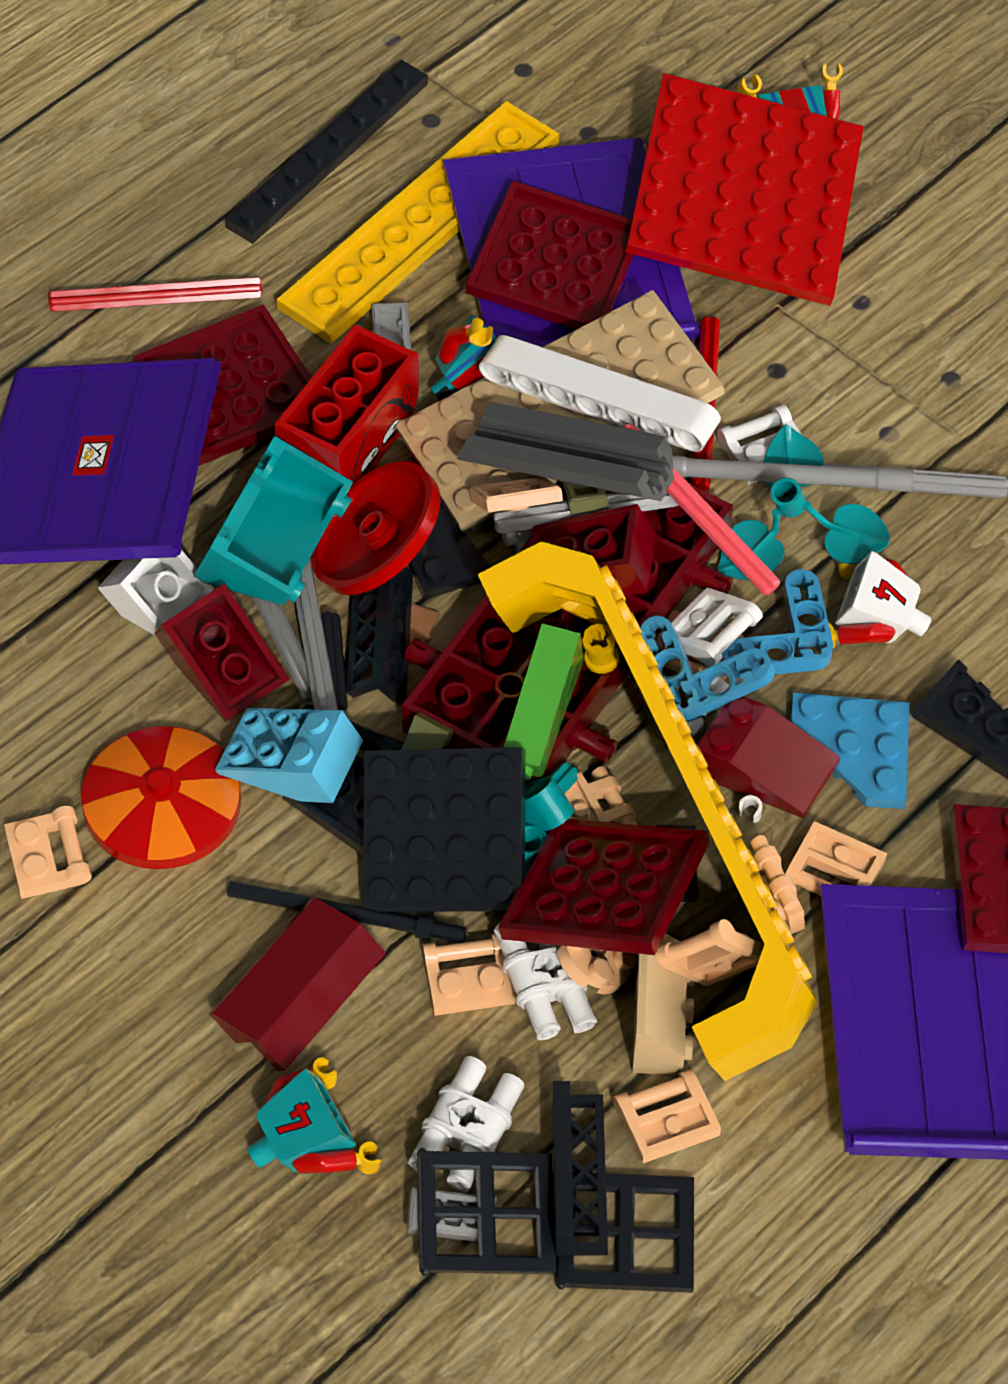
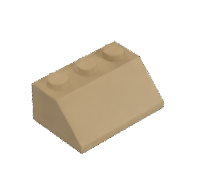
(661, 1017)

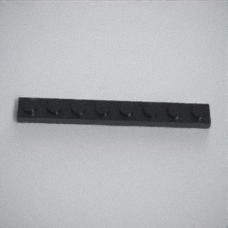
(326, 152)

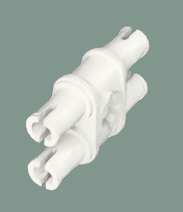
(541, 980)
(457, 1107)

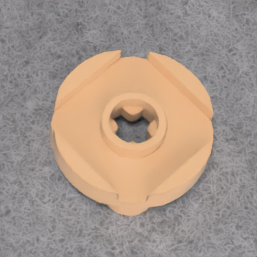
(605, 971)

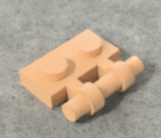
(605, 787)
(779, 884)

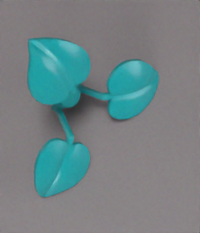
(851, 535)

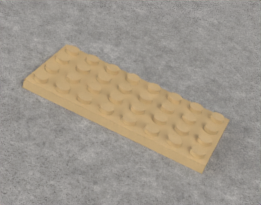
(631, 340)

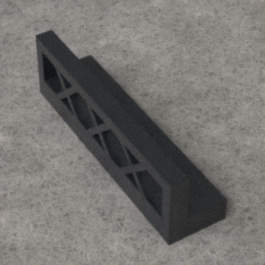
(391, 639)
(565, 1164)

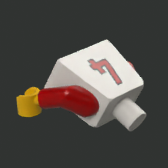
(877, 603)

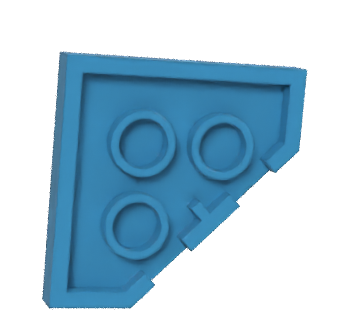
(868, 739)

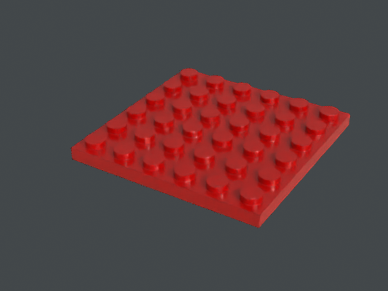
(745, 189)

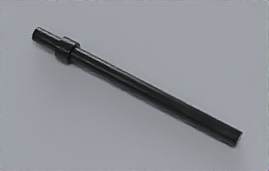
(423, 926)

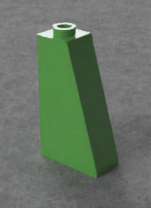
(545, 696)

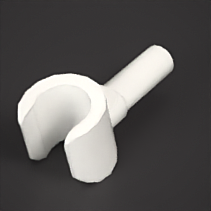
(751, 801)

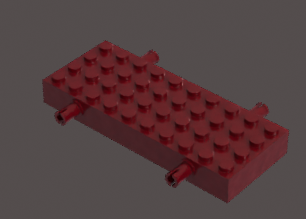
(484, 666)

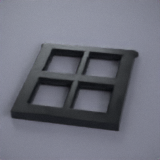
(486, 1212)
(625, 1277)

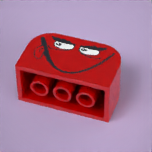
(353, 404)

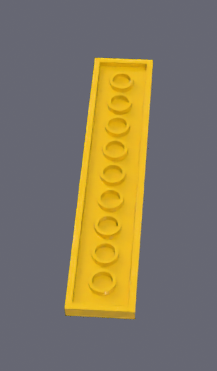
(401, 233)

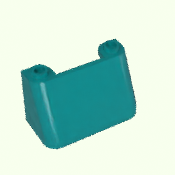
(275, 525)

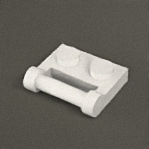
(755, 450)
(706, 617)

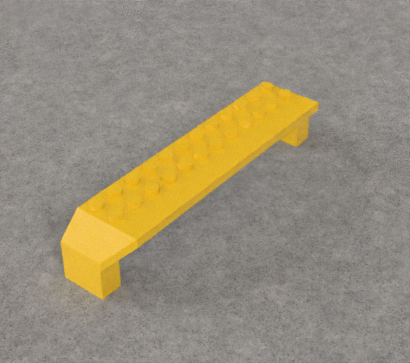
(779, 995)

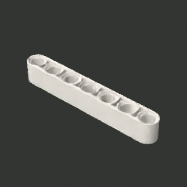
(599, 392)

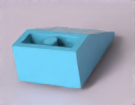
(292, 752)

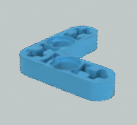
(802, 635)
(698, 685)

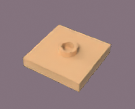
(515, 494)

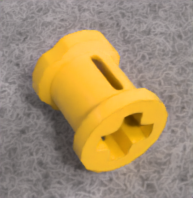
(601, 649)

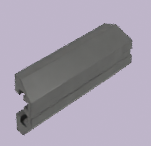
(571, 451)

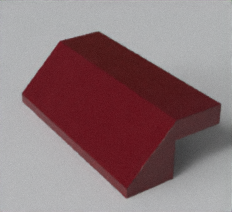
(298, 983)

